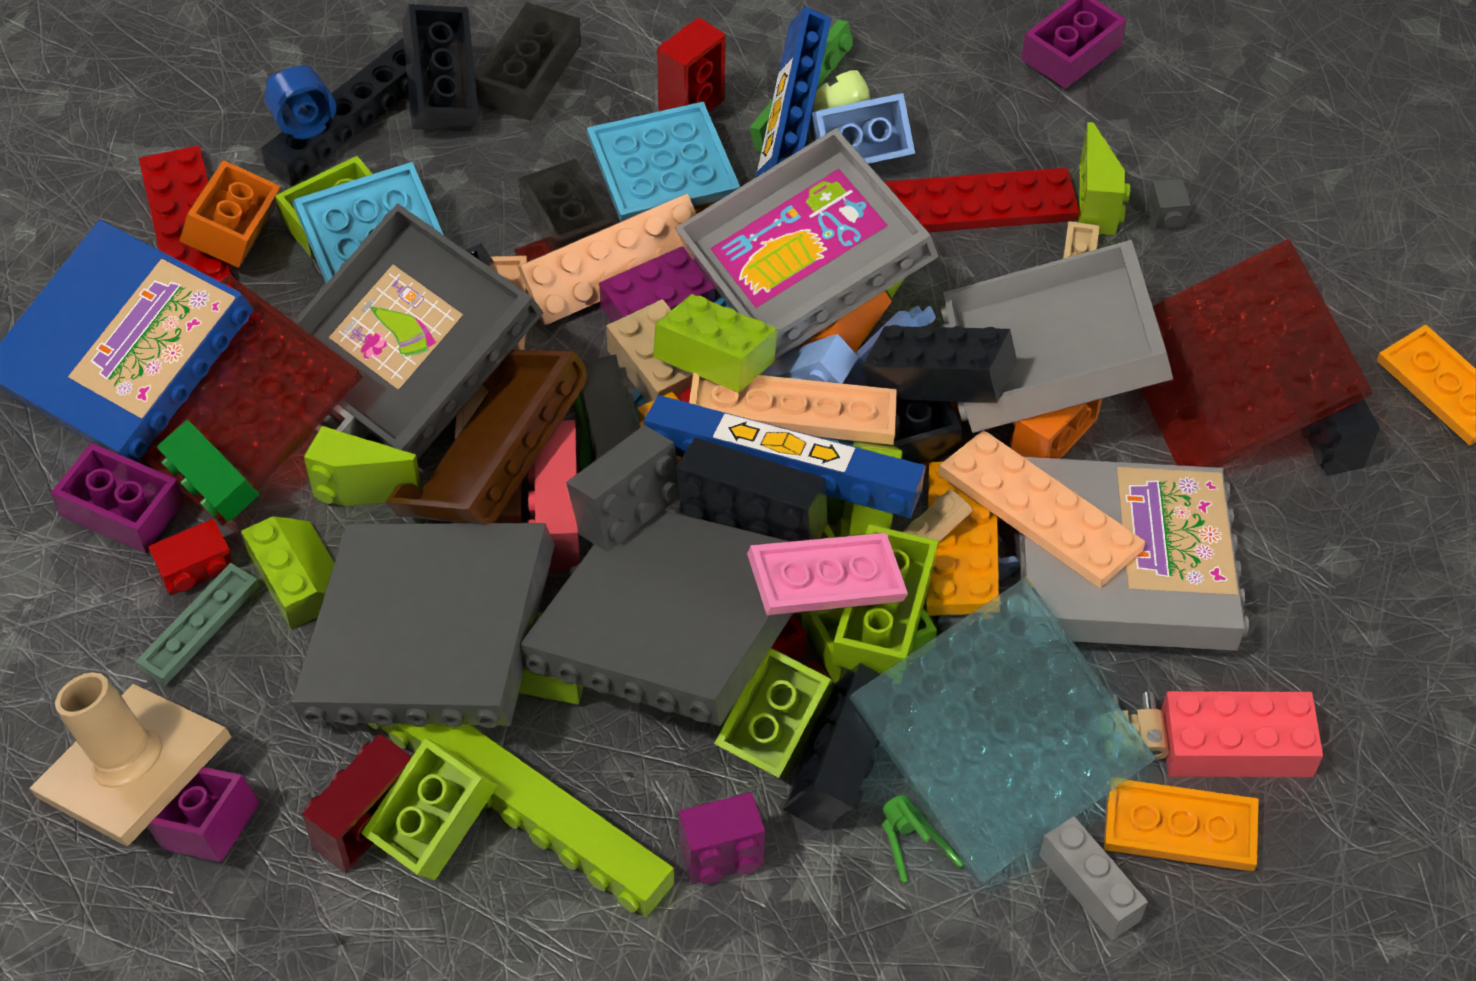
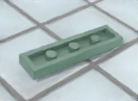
(197, 624)

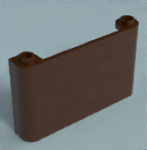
(500, 441)

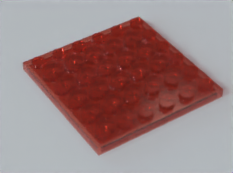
(1249, 360)
(261, 395)

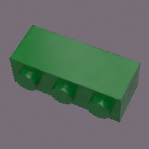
(206, 472)

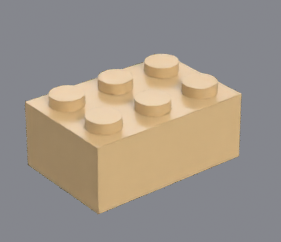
(633, 344)

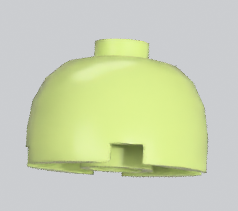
(848, 90)

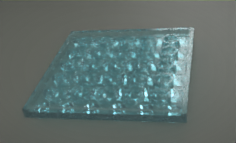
(1002, 729)

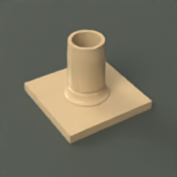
(126, 757)

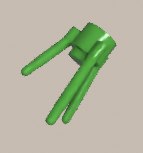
(906, 818)

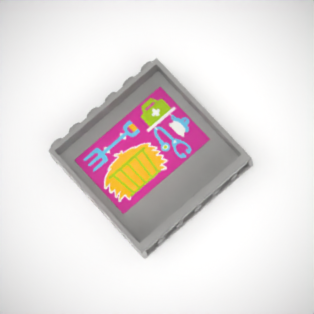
(807, 241)

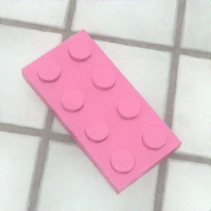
(826, 573)

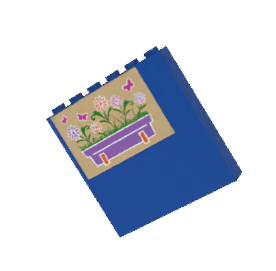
(118, 341)

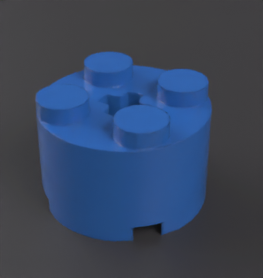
(299, 101)

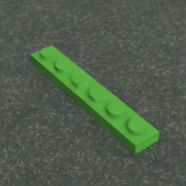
(837, 45)

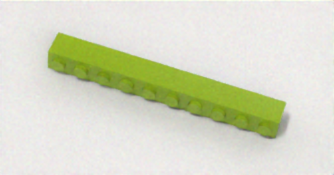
(552, 817)

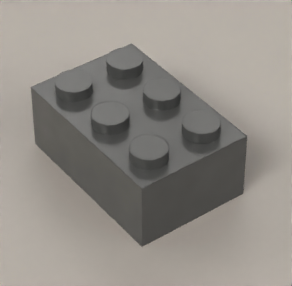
(624, 488)

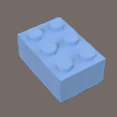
(873, 127)

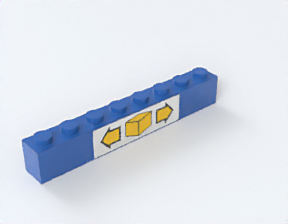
(795, 88)
(849, 471)

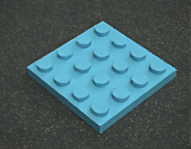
(662, 158)
(348, 213)

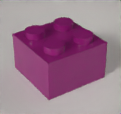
(205, 815)
(721, 838)

